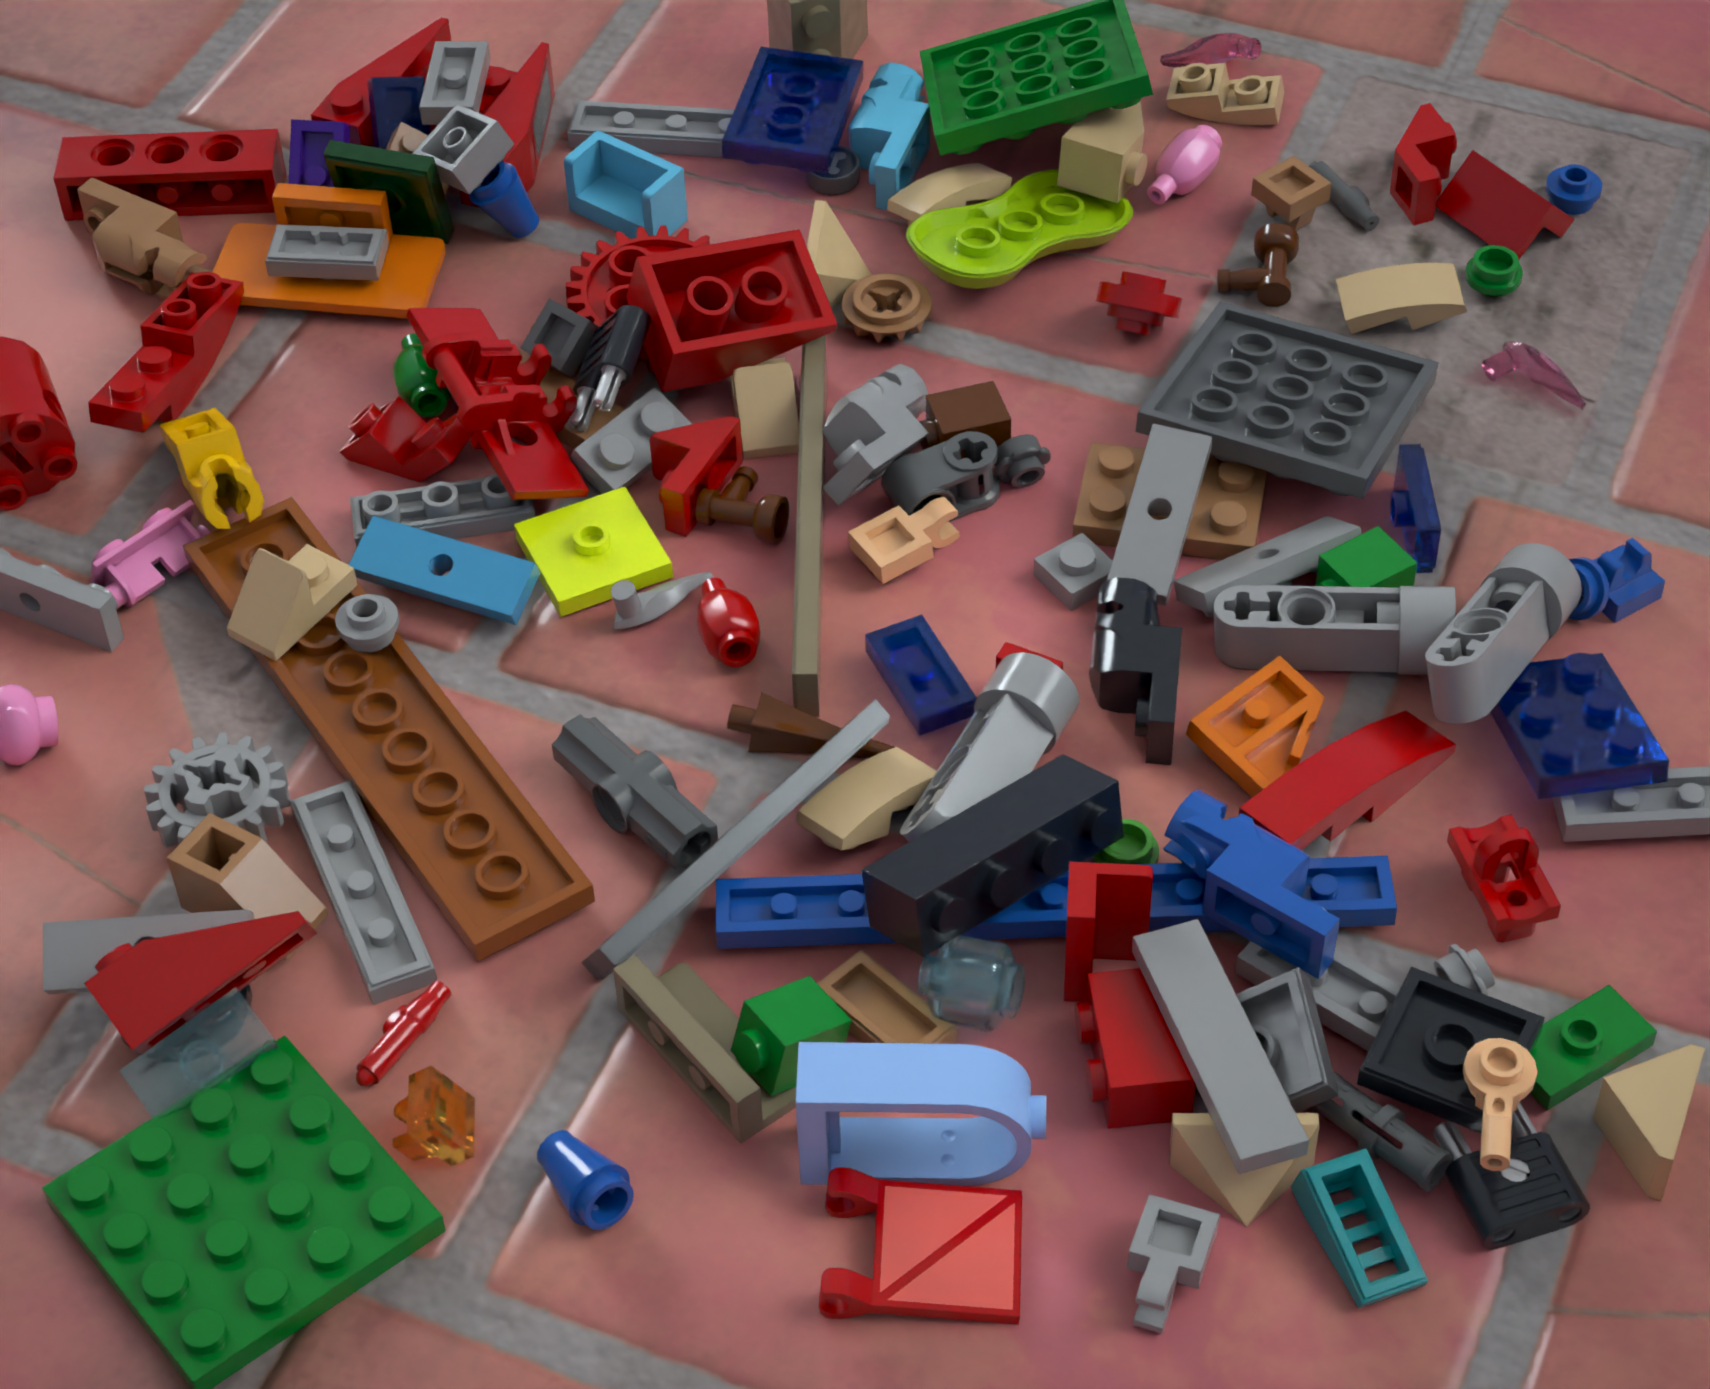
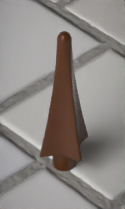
(786, 729)

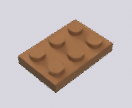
(1223, 518)

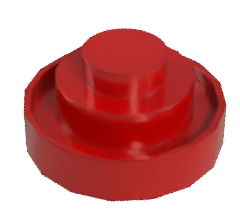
(1138, 302)

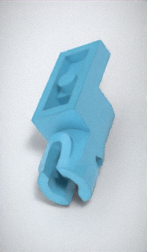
(891, 130)

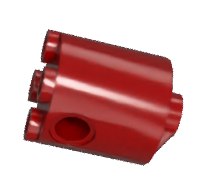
(34, 432)

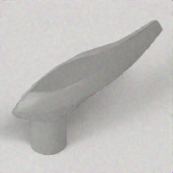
(645, 606)

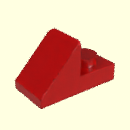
(693, 460)

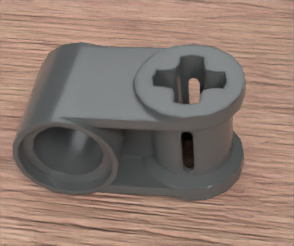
(942, 473)

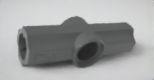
(634, 791)

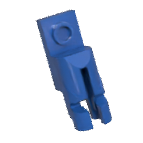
(1253, 882)

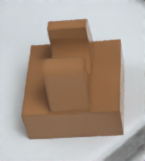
(1291, 191)

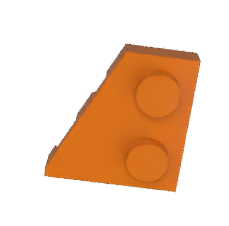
(1259, 725)

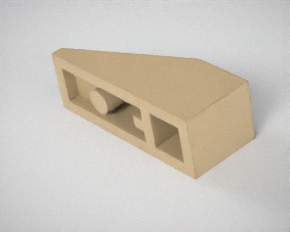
(1104, 153)

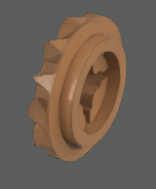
(885, 292)

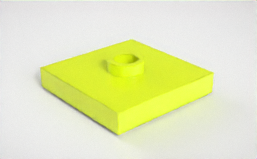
(592, 548)

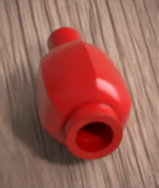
(727, 624)

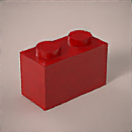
(1134, 1053)

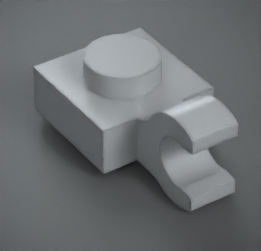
(1169, 1249)

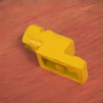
(213, 466)

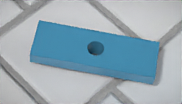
(417, 559)

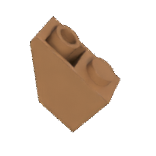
(235, 870)

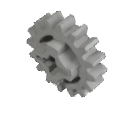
(219, 783)

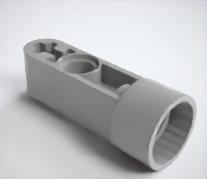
(1331, 626)
(1500, 631)
(1012, 727)

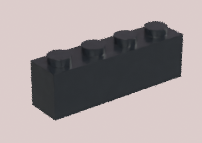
(992, 854)

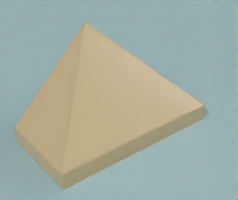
(833, 254)
(1205, 1162)

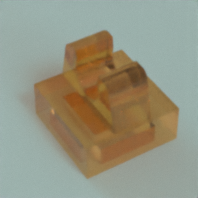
(437, 1119)

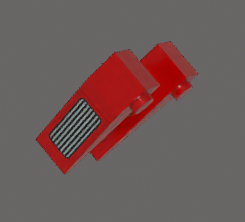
(515, 99)

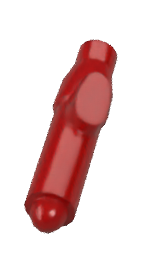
(401, 1032)

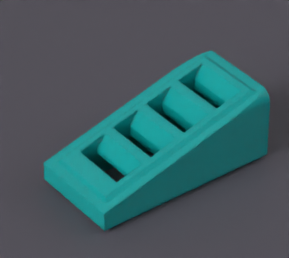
(1359, 1175)

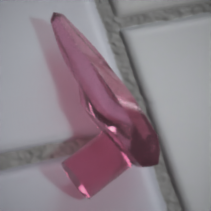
(1214, 50)
(1535, 366)

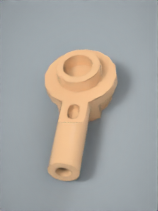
(1499, 1078)

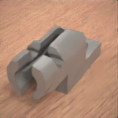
(874, 429)

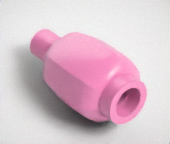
(1185, 163)

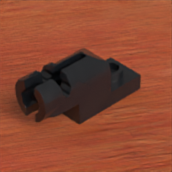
(1136, 662)

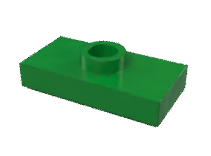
(1587, 1045)

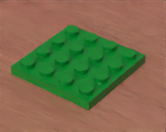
(1033, 75)
(243, 1214)

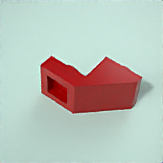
(1422, 163)
(402, 442)

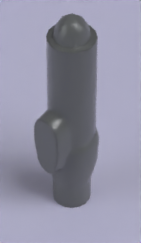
(1348, 198)

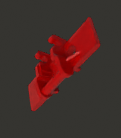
(502, 401)

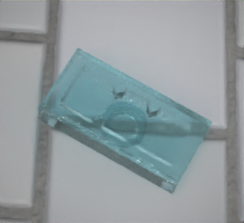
(198, 1055)

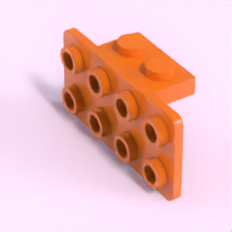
(406, 274)

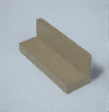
(695, 1038)

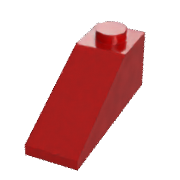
(176, 976)

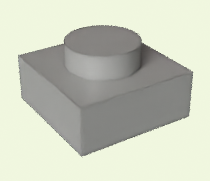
(1073, 570)

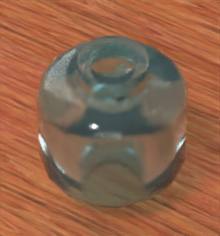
(972, 983)

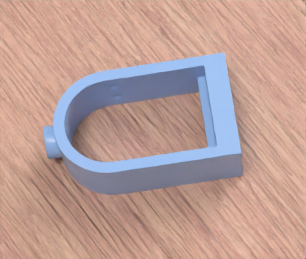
(914, 1080)

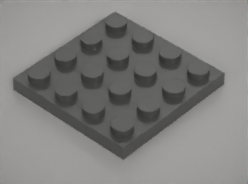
(1291, 398)

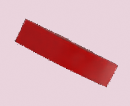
(1349, 780)

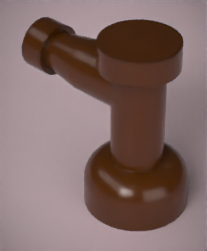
(1275, 247)
(766, 517)

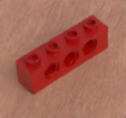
(176, 170)

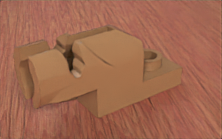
(137, 239)

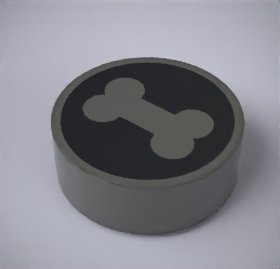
(842, 175)

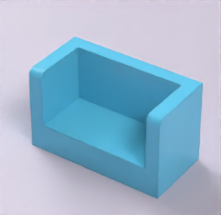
(624, 186)

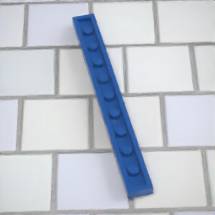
(836, 913)

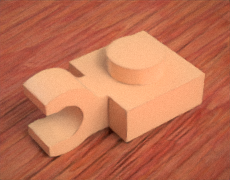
(903, 541)

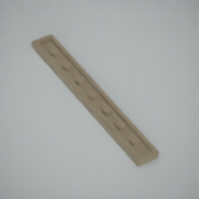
(810, 530)

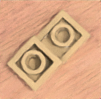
(1210, 95)
(949, 188)
(1413, 290)
(862, 799)

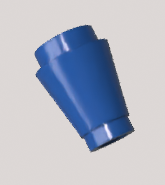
(506, 200)
(586, 1181)

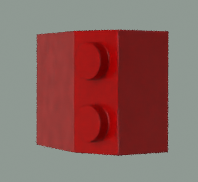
(728, 306)

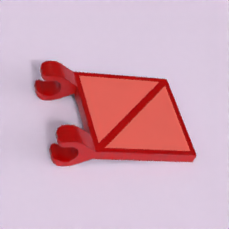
(934, 1250)

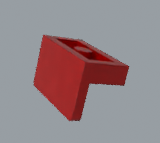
(1499, 206)
(1103, 914)

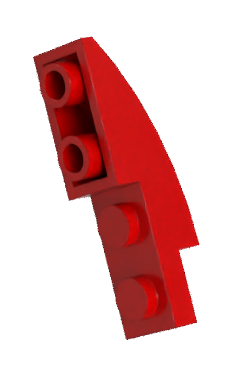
(175, 355)

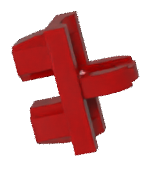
(1485, 863)

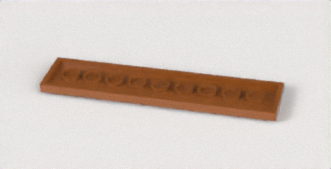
(408, 756)

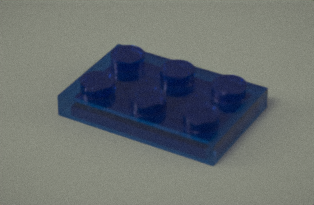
(793, 109)
(1577, 729)

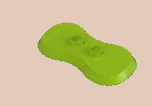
(1000, 237)

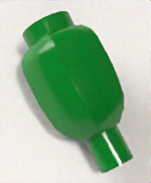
(417, 381)

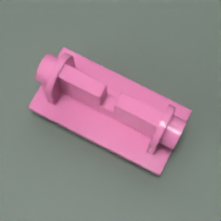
(129, 565)

